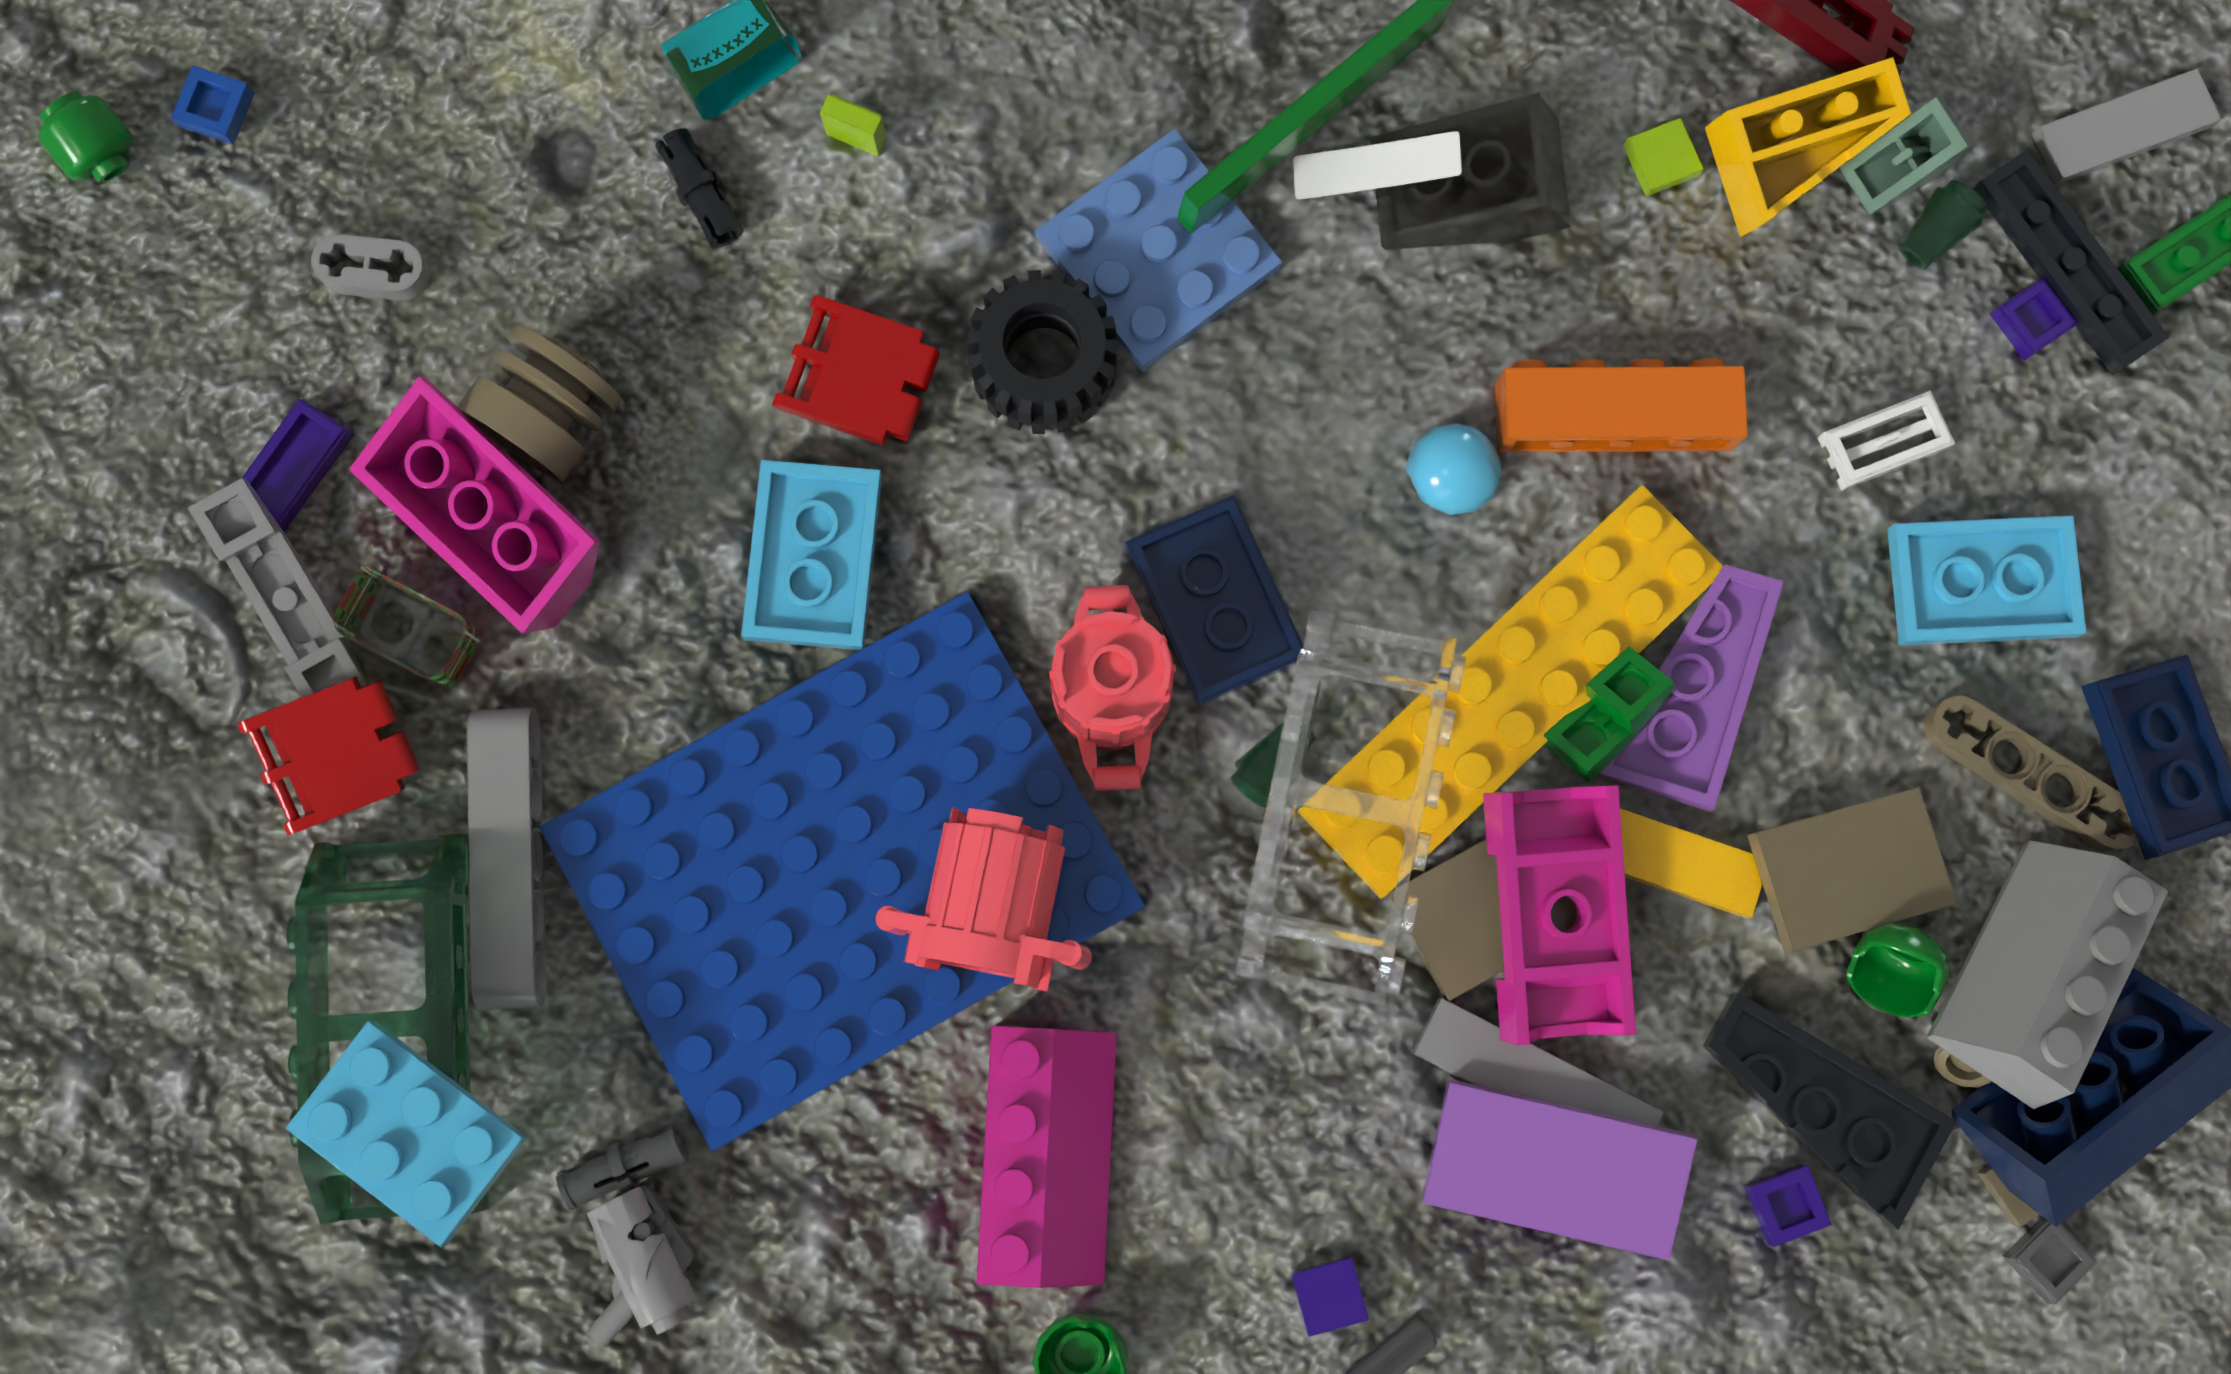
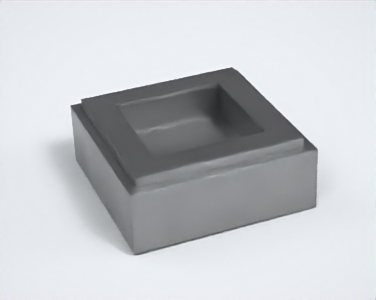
(2050, 1260)

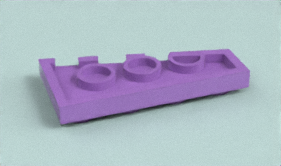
(1713, 668)

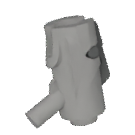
(648, 1263)

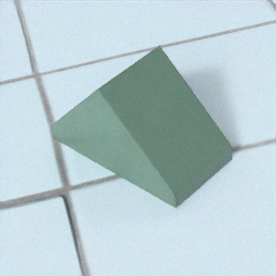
(1906, 157)

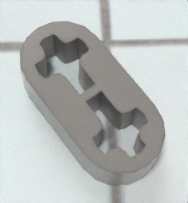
(371, 254)

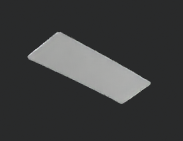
(1377, 165)

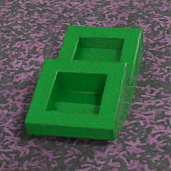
(1620, 705)

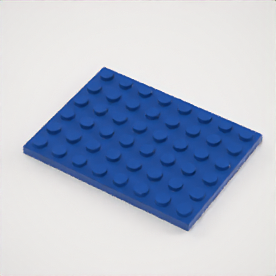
(756, 861)

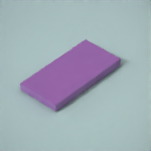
(1559, 1169)

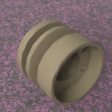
(540, 402)

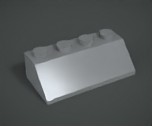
(2047, 969)

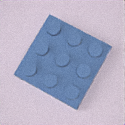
(1145, 262)

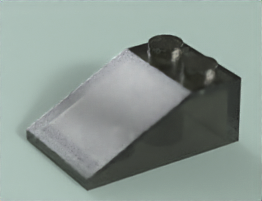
(1507, 185)

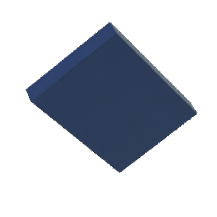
(1215, 600)
(2163, 755)

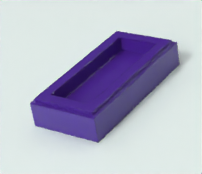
(296, 460)

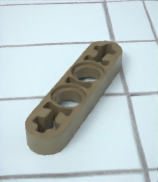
(2029, 781)

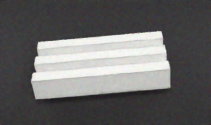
(1842, 458)

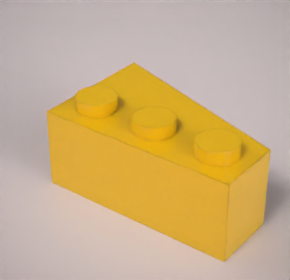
(1797, 138)

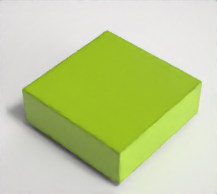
(853, 124)
(1663, 157)

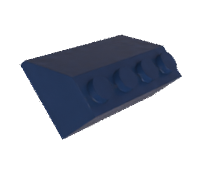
(2076, 1146)

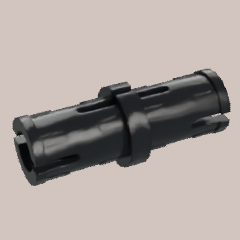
(699, 188)

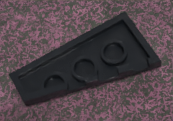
(1844, 1113)

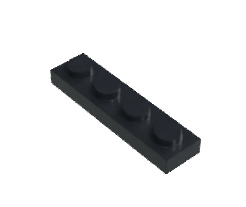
(2070, 261)

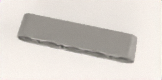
(506, 859)

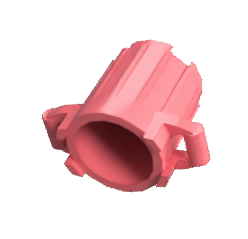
(1112, 683)
(990, 902)

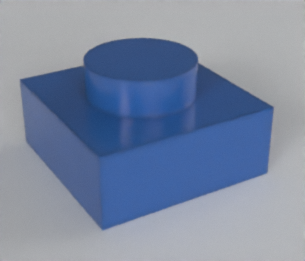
(212, 105)

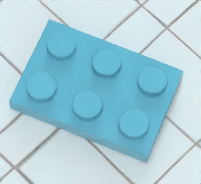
(812, 555)
(1986, 580)
(406, 1133)

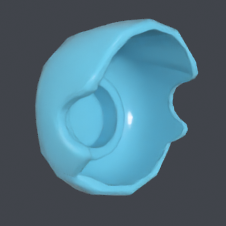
(1454, 468)

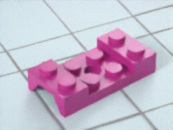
(1550, 849)

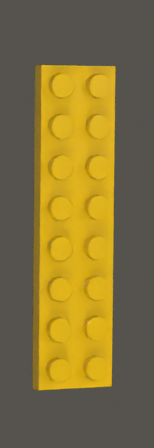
(1524, 678)

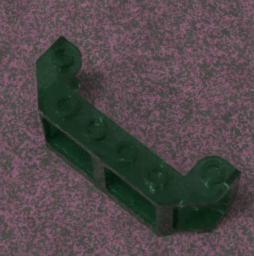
(439, 1021)

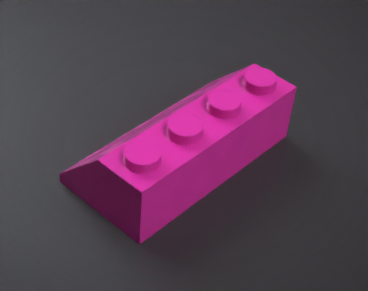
(478, 509)
(1046, 1158)

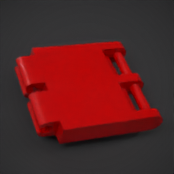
(859, 373)
(332, 751)

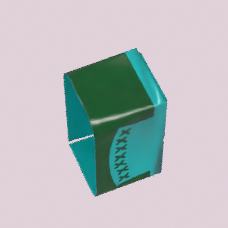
(730, 54)

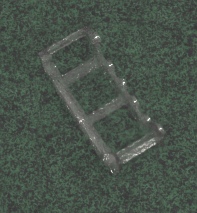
(1292, 790)

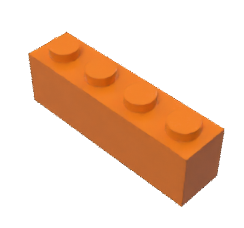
(1620, 407)

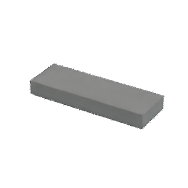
(2126, 126)

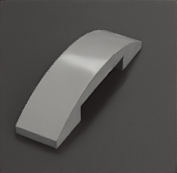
(277, 587)

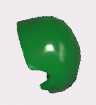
(1898, 970)
(1080, 1346)

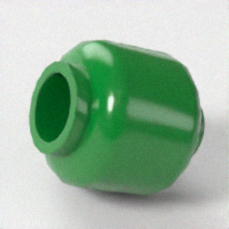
(85, 137)

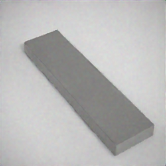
(1475, 1054)

